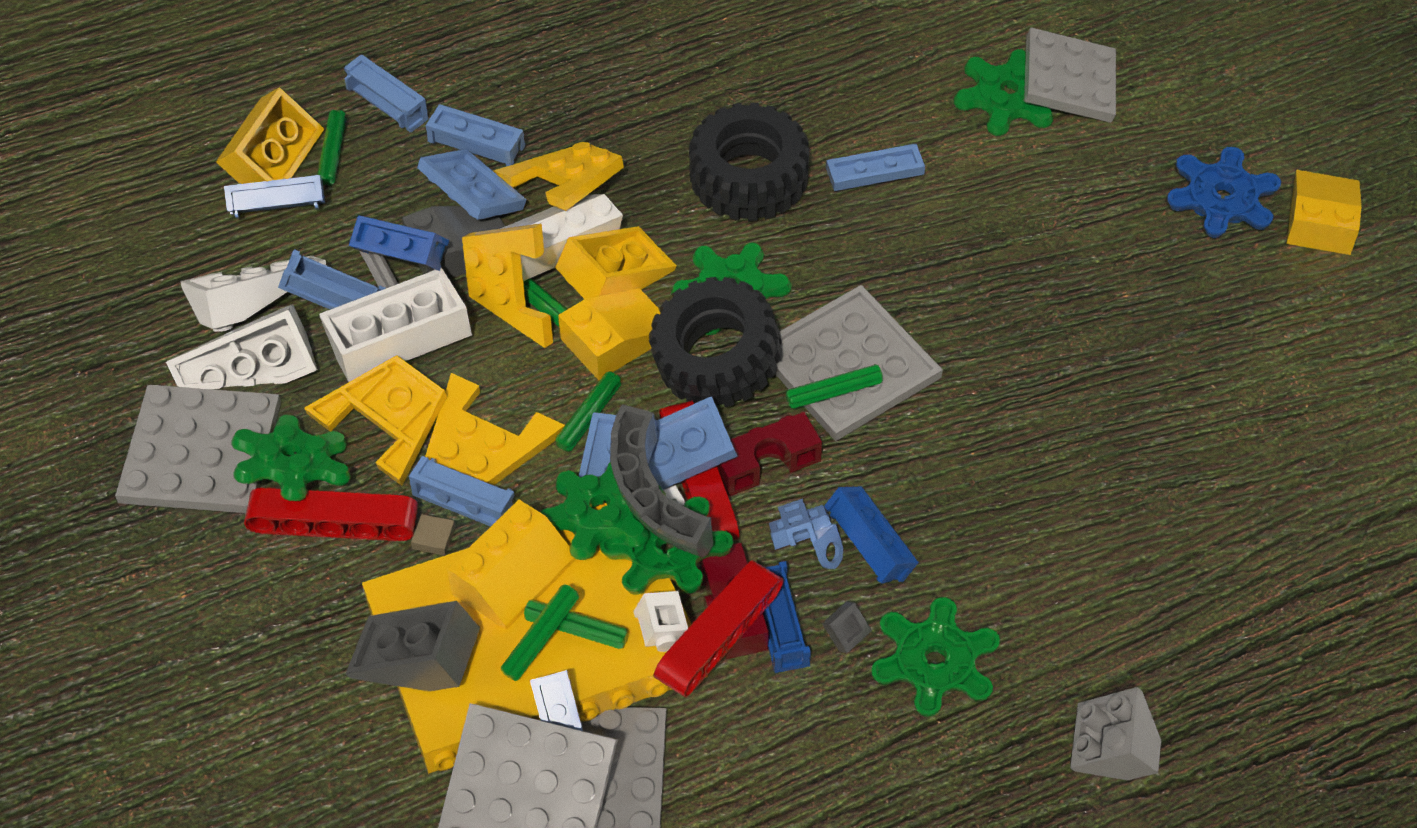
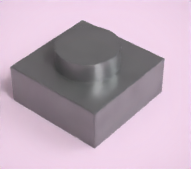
(846, 627)

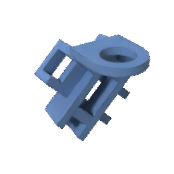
(806, 524)

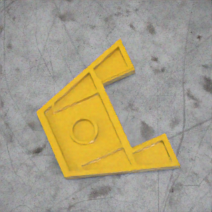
(575, 170)
(497, 277)
(393, 399)
(479, 446)

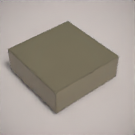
(433, 534)

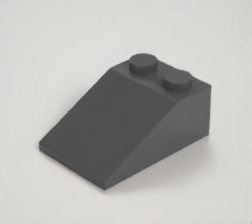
(452, 224)
(416, 647)

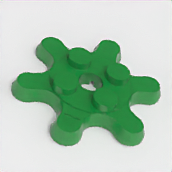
(992, 98)
(739, 267)
(293, 472)
(594, 525)
(652, 563)
(942, 636)

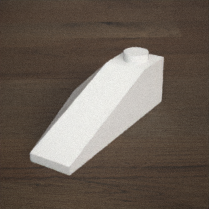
(232, 298)
(258, 353)

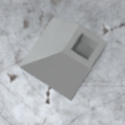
(1116, 737)

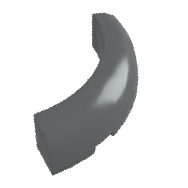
(630, 454)

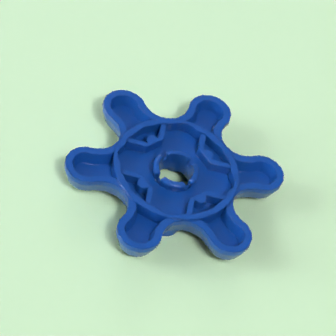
(1228, 176)

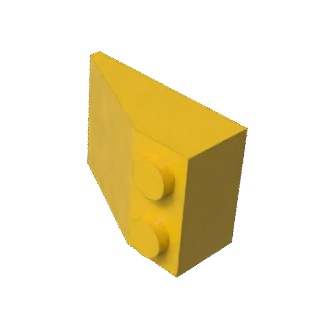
(1324, 212)
(612, 262)
(608, 329)

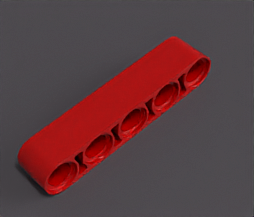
(709, 486)
(332, 515)
(718, 628)

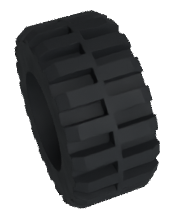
(749, 132)
(706, 308)

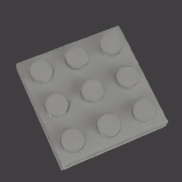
(1070, 75)

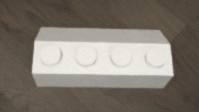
(588, 216)
(396, 321)

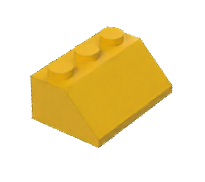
(270, 140)
(510, 564)

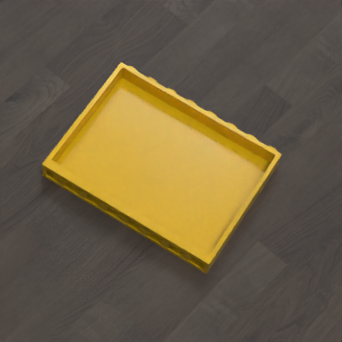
(598, 673)

